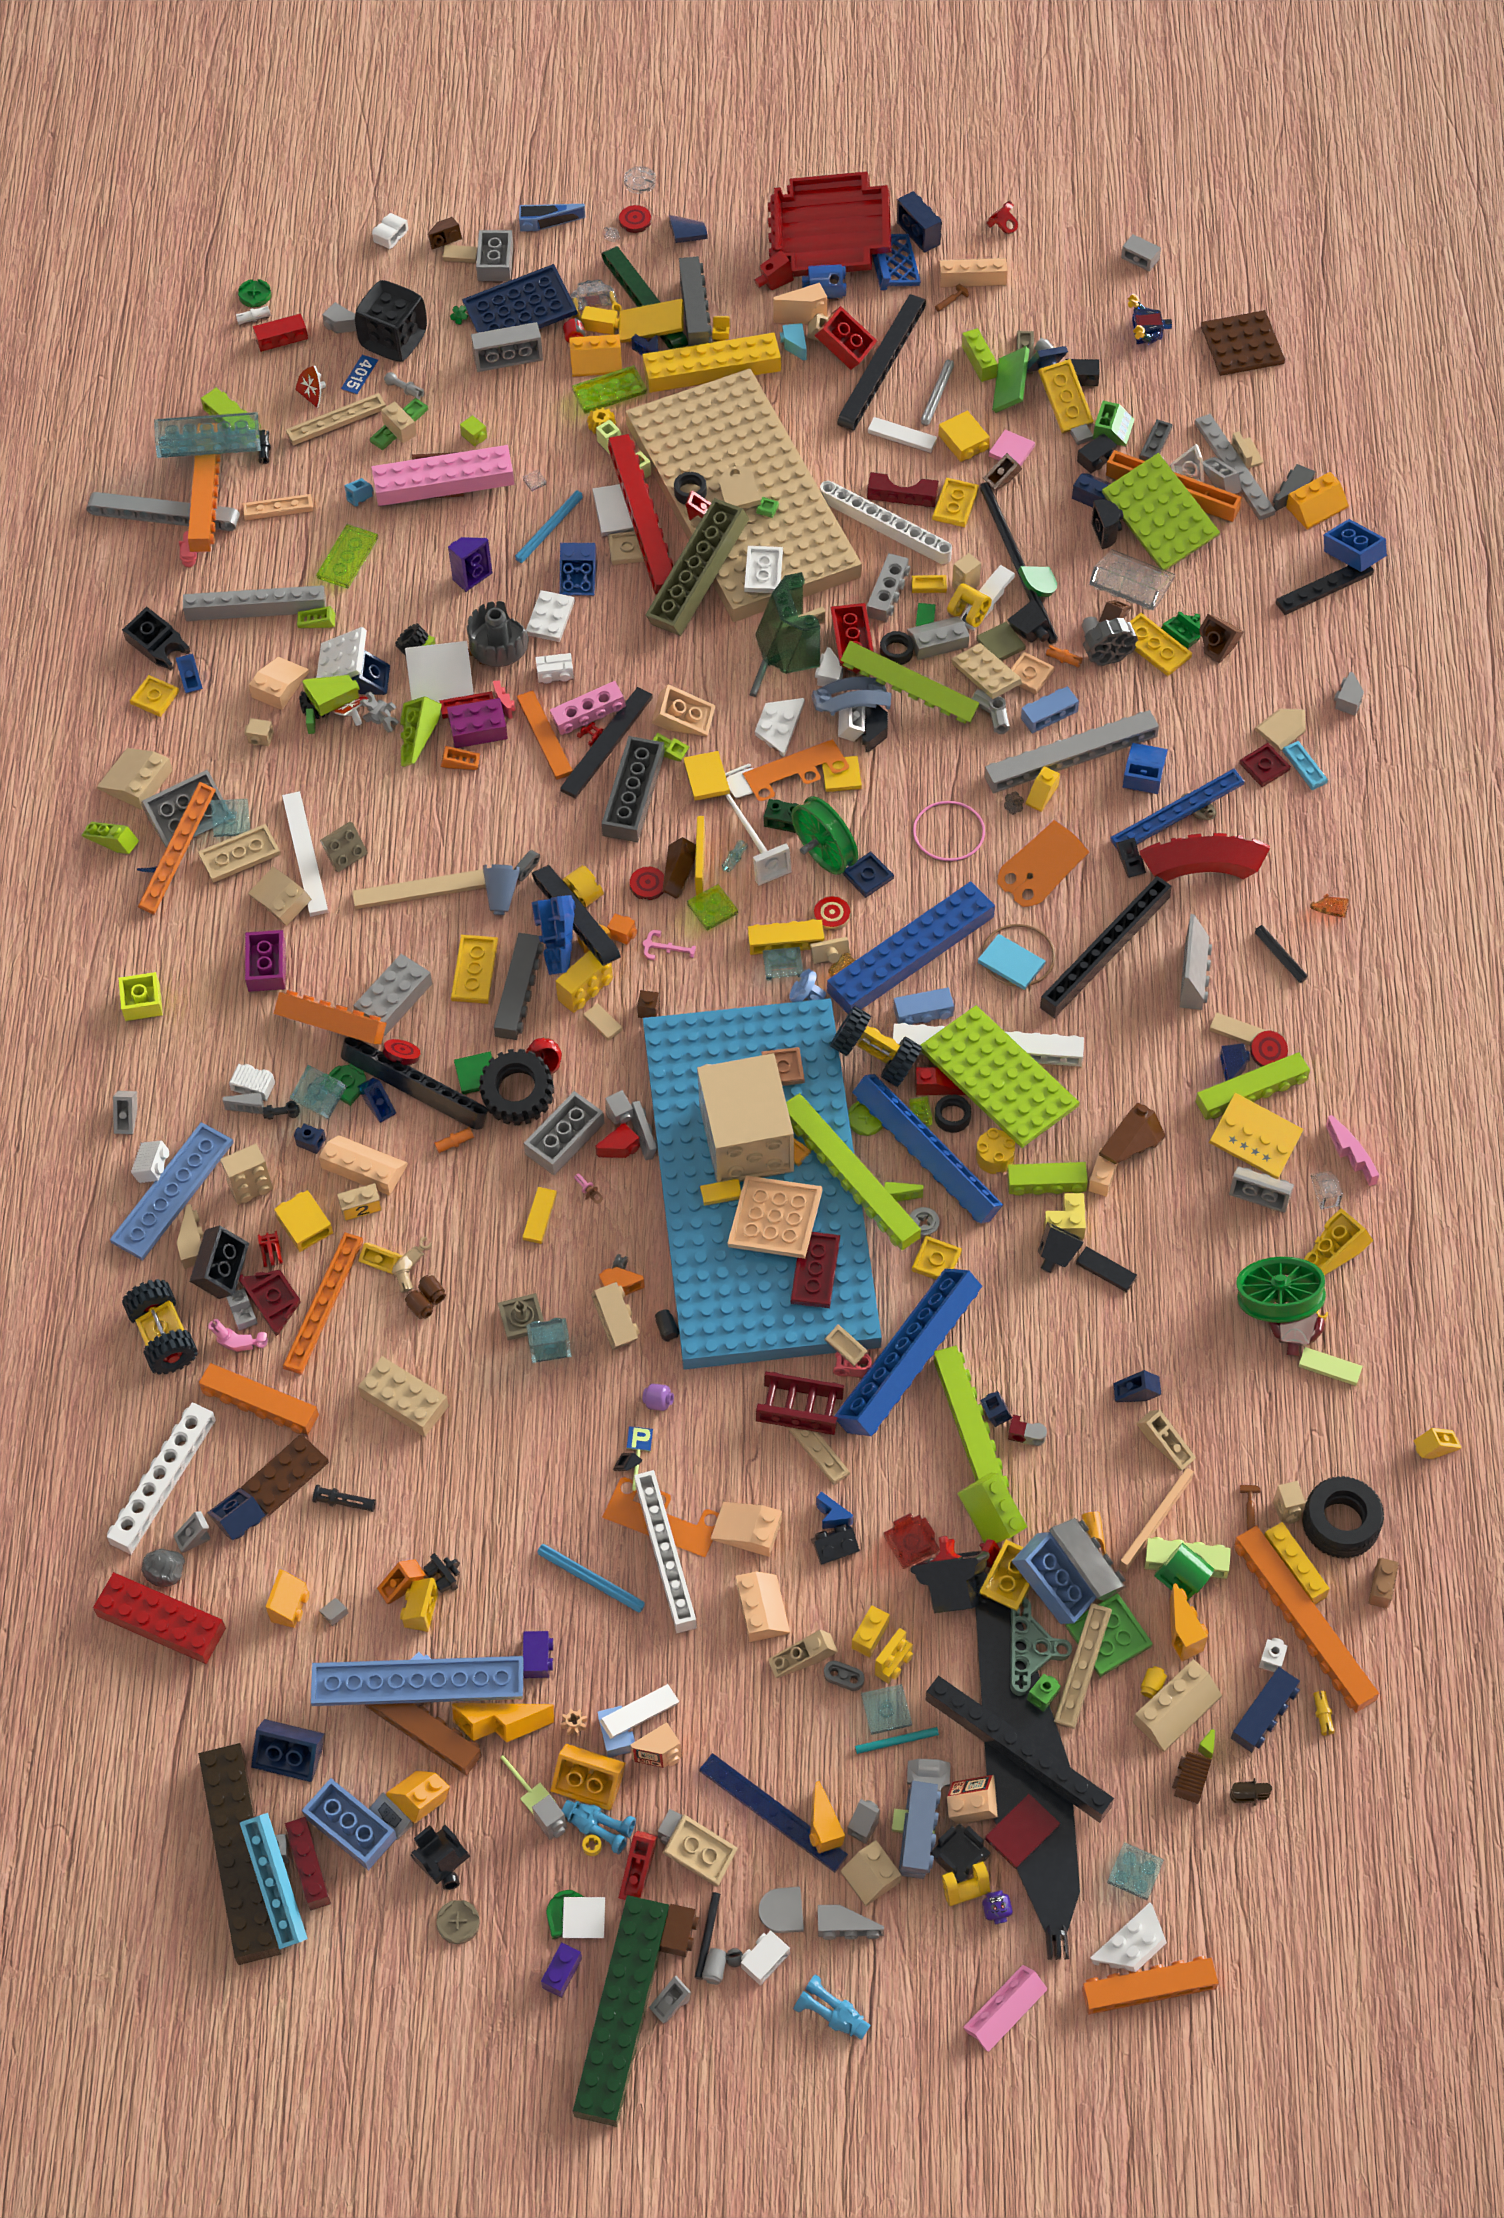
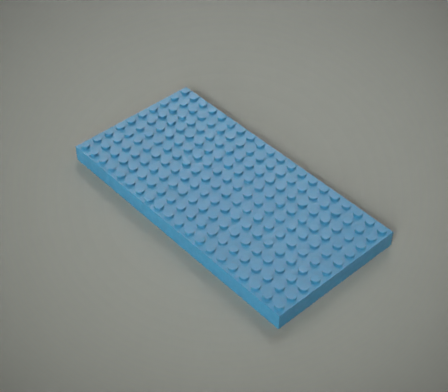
(736, 1300)

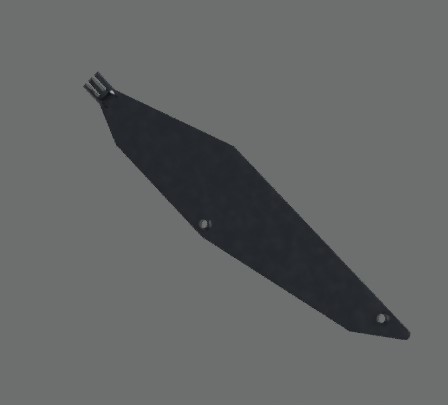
(1052, 1869)

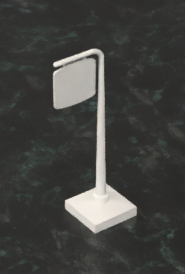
(769, 863)

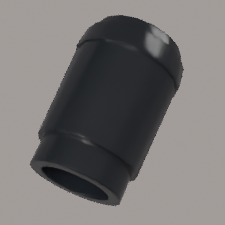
(666, 1325)

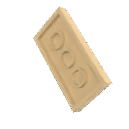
(986, 671)
(239, 853)

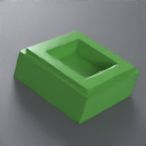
(768, 507)
(310, 721)

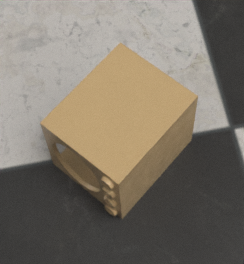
(746, 1118)

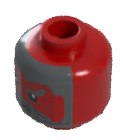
(573, 328)

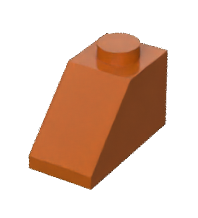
(628, 1280)
(400, 1580)

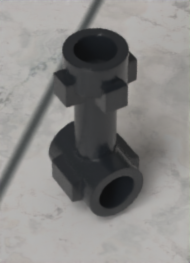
(290, 1108)

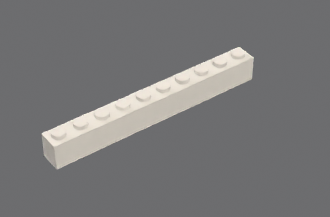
(1042, 1048)

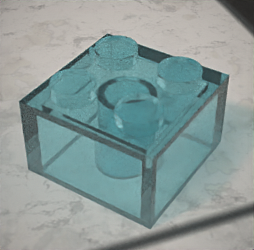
(318, 1092)
(548, 1340)

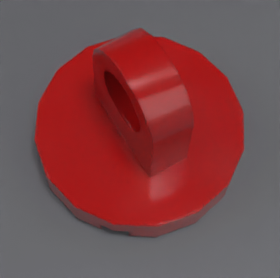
(1001, 216)

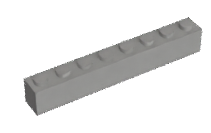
(252, 603)

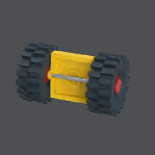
(897, 1056)
(165, 1339)

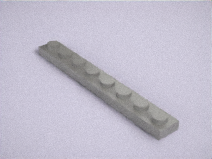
(1226, 453)

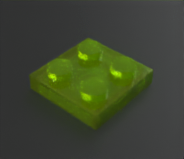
(712, 907)

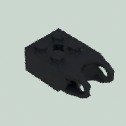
(154, 637)

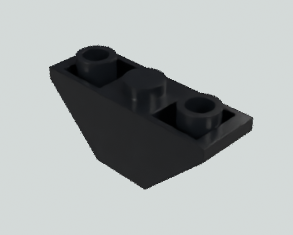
(876, 727)

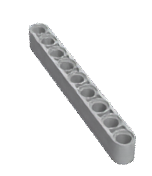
(154, 510)

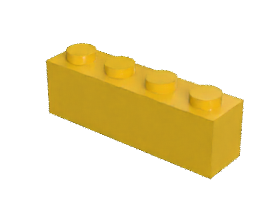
(784, 935)
(1297, 1562)

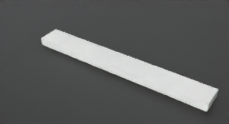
(305, 853)

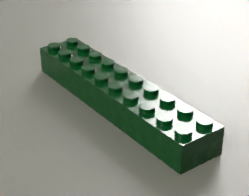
(621, 2012)

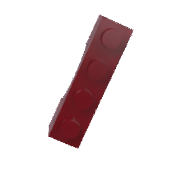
(920, 494)
(307, 1863)

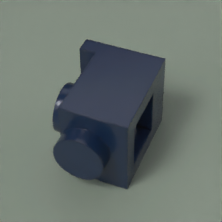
(313, 1141)
(996, 1408)

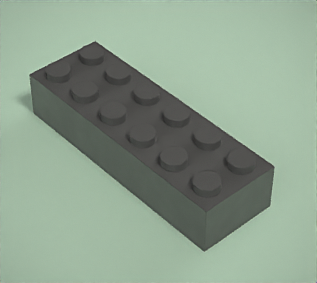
(694, 304)
(633, 789)

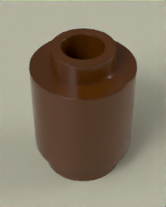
(432, 1289)
(419, 1304)

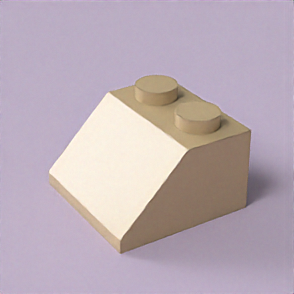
(871, 1873)

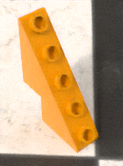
(505, 1719)

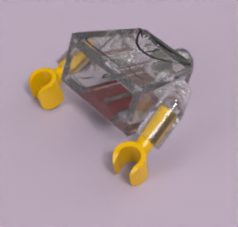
(594, 294)

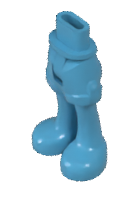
(587, 1817)
(842, 2018)

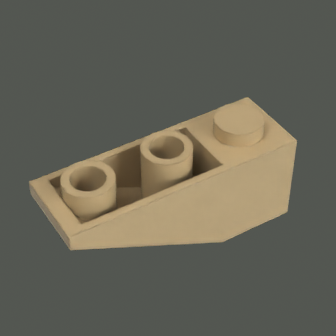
(189, 1238)
(803, 1654)

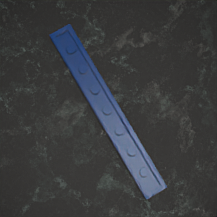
(1181, 808)

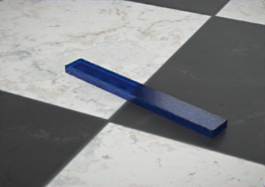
(769, 1810)

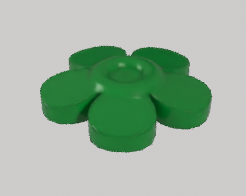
(459, 314)

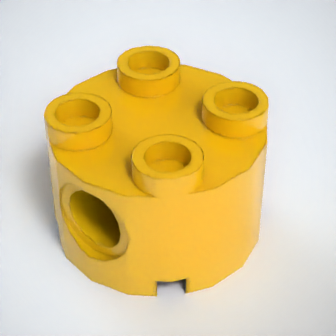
(995, 1151)

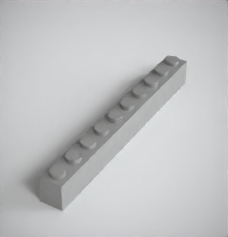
(1071, 751)

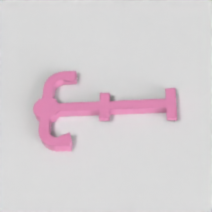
(647, 944)

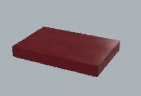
(1022, 1831)

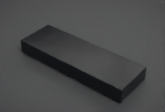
(1106, 1269)

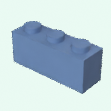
(1049, 709)
(924, 1006)

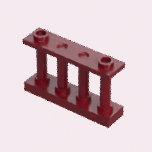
(795, 1418)

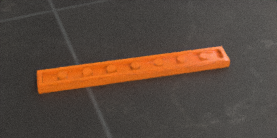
(176, 848)
(323, 1303)

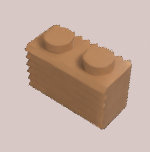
(1383, 1583)

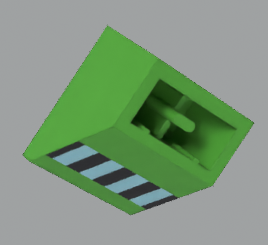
(1114, 423)

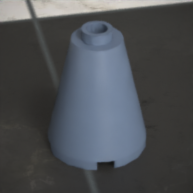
(500, 886)

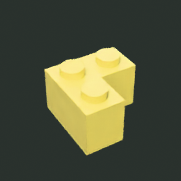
(1072, 1217)

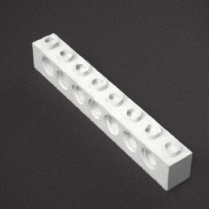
(128, 1539)
(665, 1552)

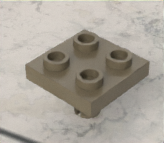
(343, 846)
(518, 1313)

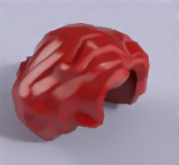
(548, 1051)

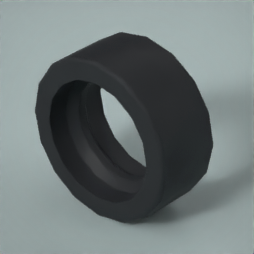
(689, 478)
(897, 637)
(952, 1126)

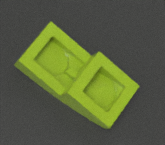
(673, 748)

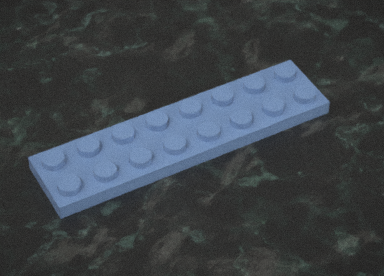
(172, 1191)

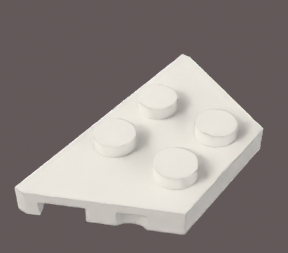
(779, 722)
(1133, 1943)

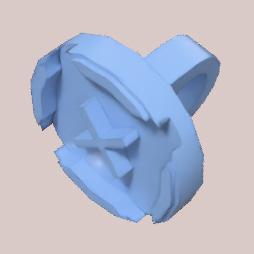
(806, 988)

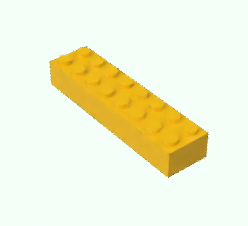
(711, 362)

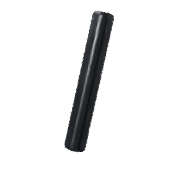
(1281, 953)

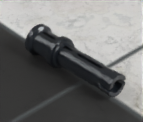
(332, 1499)

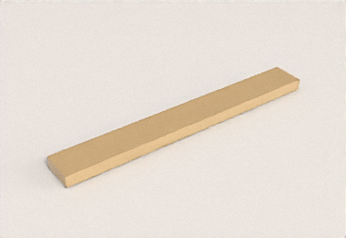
(419, 889)

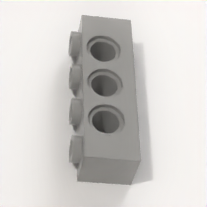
(887, 587)

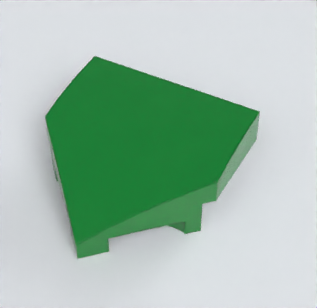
(1183, 628)

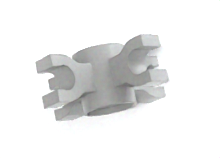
(379, 712)

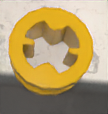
(598, 1848)

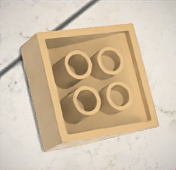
(136, 776)

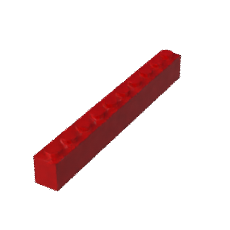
(640, 509)

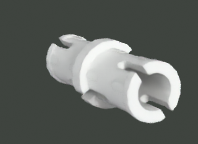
(253, 315)

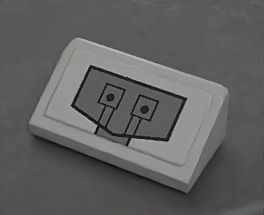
(391, 1815)

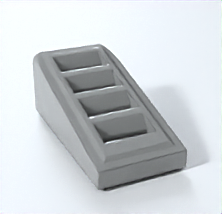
(244, 1103)

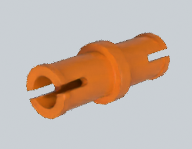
(1064, 656)
(454, 1140)

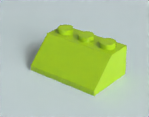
(992, 1508)

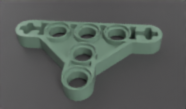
(1031, 1656)

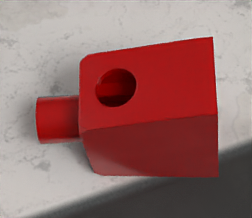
(775, 272)

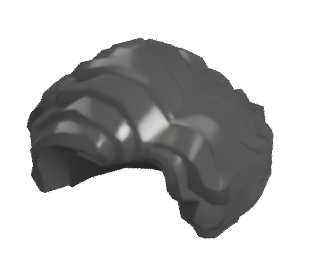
(163, 1567)

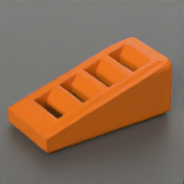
(459, 764)

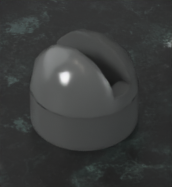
(735, 1961)

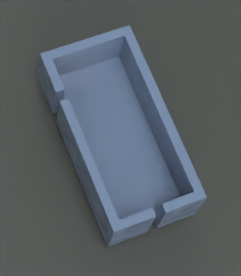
(918, 1829)

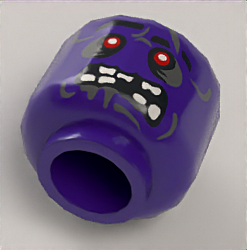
(997, 1907)

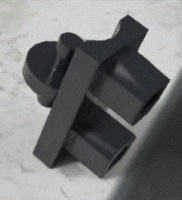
(436, 1566)

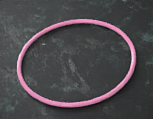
(949, 859)

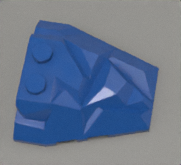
(556, 923)

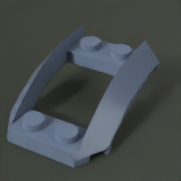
(867, 695)

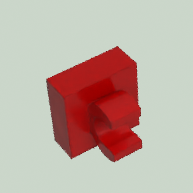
(991, 1547)

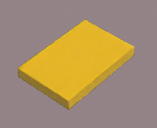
(955, 502)
(706, 775)

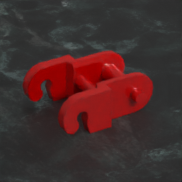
(585, 730)

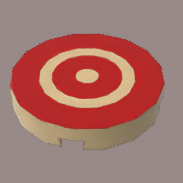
(833, 912)

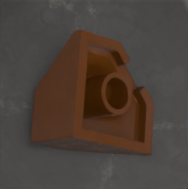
(1219, 637)

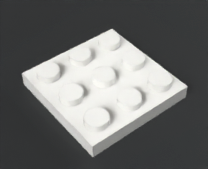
(342, 655)

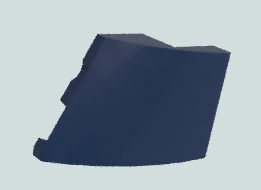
(687, 229)

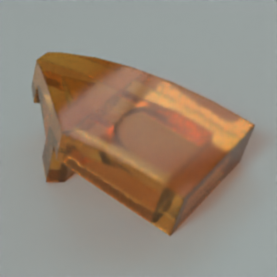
(1331, 906)

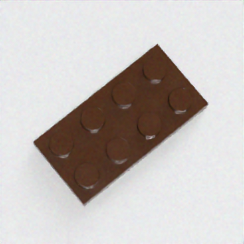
(285, 1474)

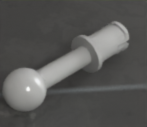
(409, 388)

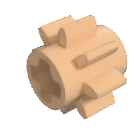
(573, 1715)

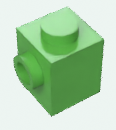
(1044, 1692)

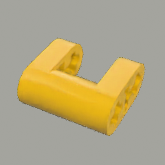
(979, 602)
(969, 1889)

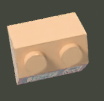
(657, 1748)
(972, 1800)

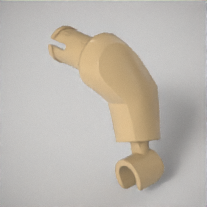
(406, 1262)

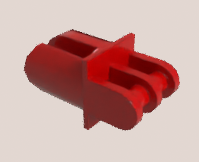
(270, 1246)

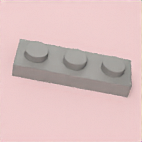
(643, 1130)

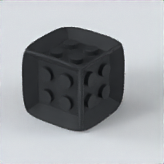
(390, 320)

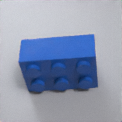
(1355, 545)

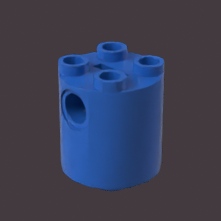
(823, 274)

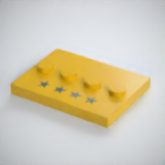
(1256, 1136)

